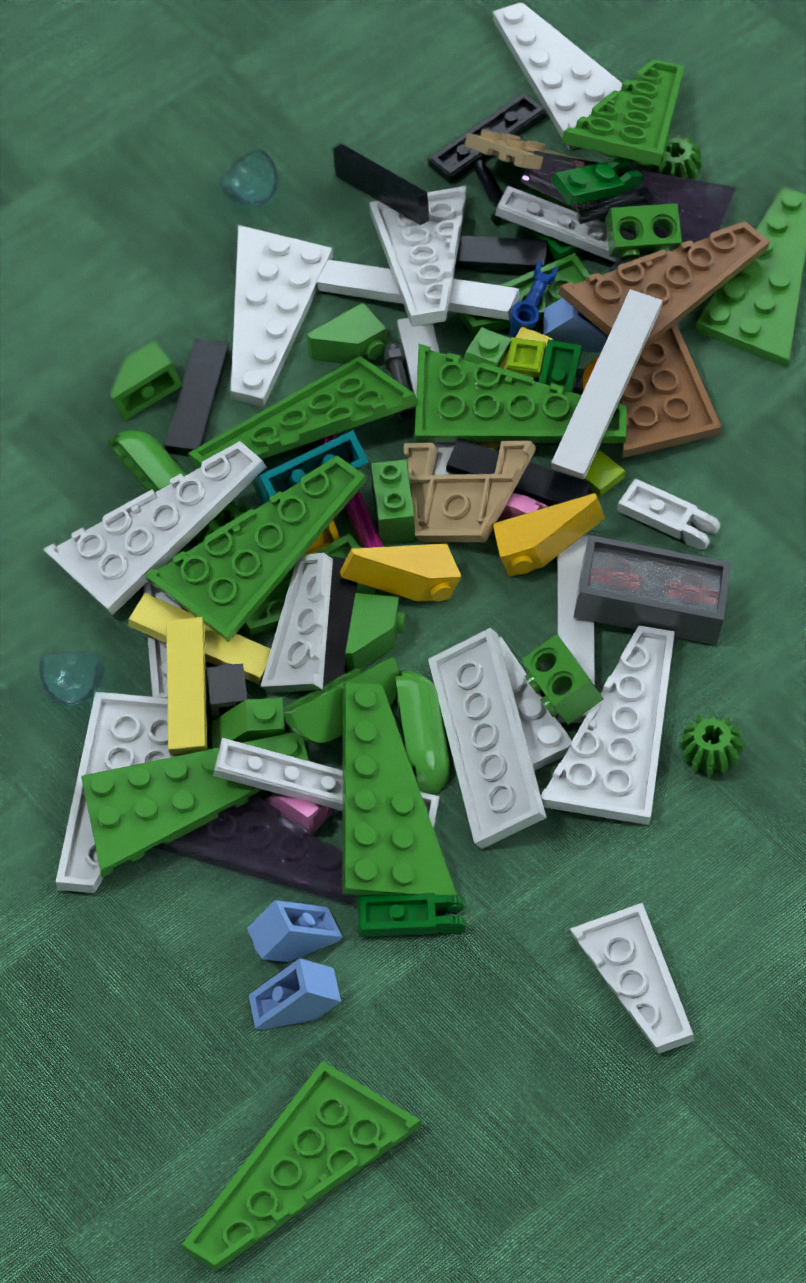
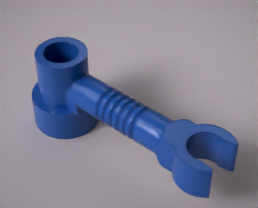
(526, 312)

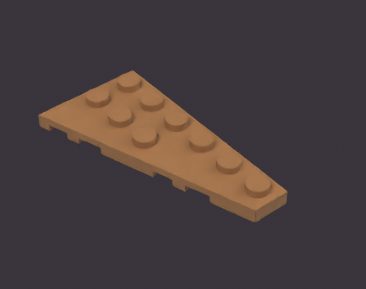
(677, 277)
(666, 399)

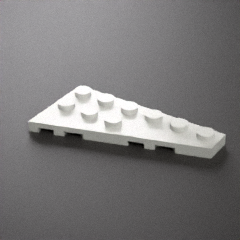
(557, 70)
(423, 254)
(271, 301)
(153, 528)
(119, 734)
(618, 745)

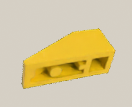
(541, 535)
(406, 571)

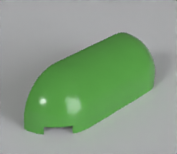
(145, 459)
(320, 713)
(423, 731)

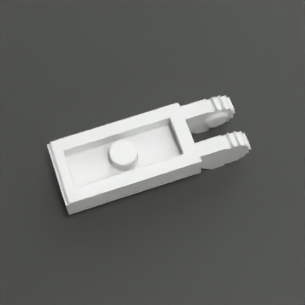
(668, 514)

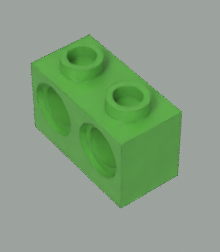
(640, 222)
(393, 501)
(561, 679)

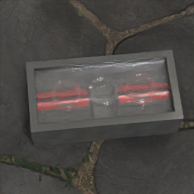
(652, 588)

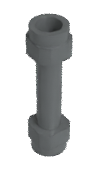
(395, 362)

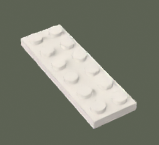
(486, 739)

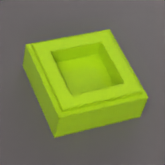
(526, 356)
(603, 474)

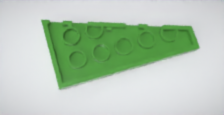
(634, 119)
(761, 302)
(493, 404)
(321, 409)
(250, 555)
(164, 799)
(384, 820)
(310, 1149)

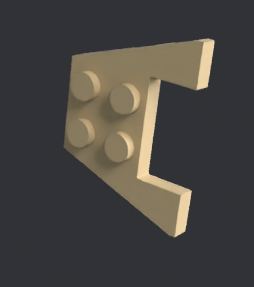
(509, 148)
(462, 504)

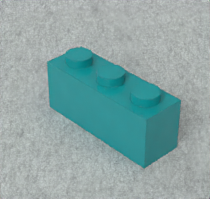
(291, 472)

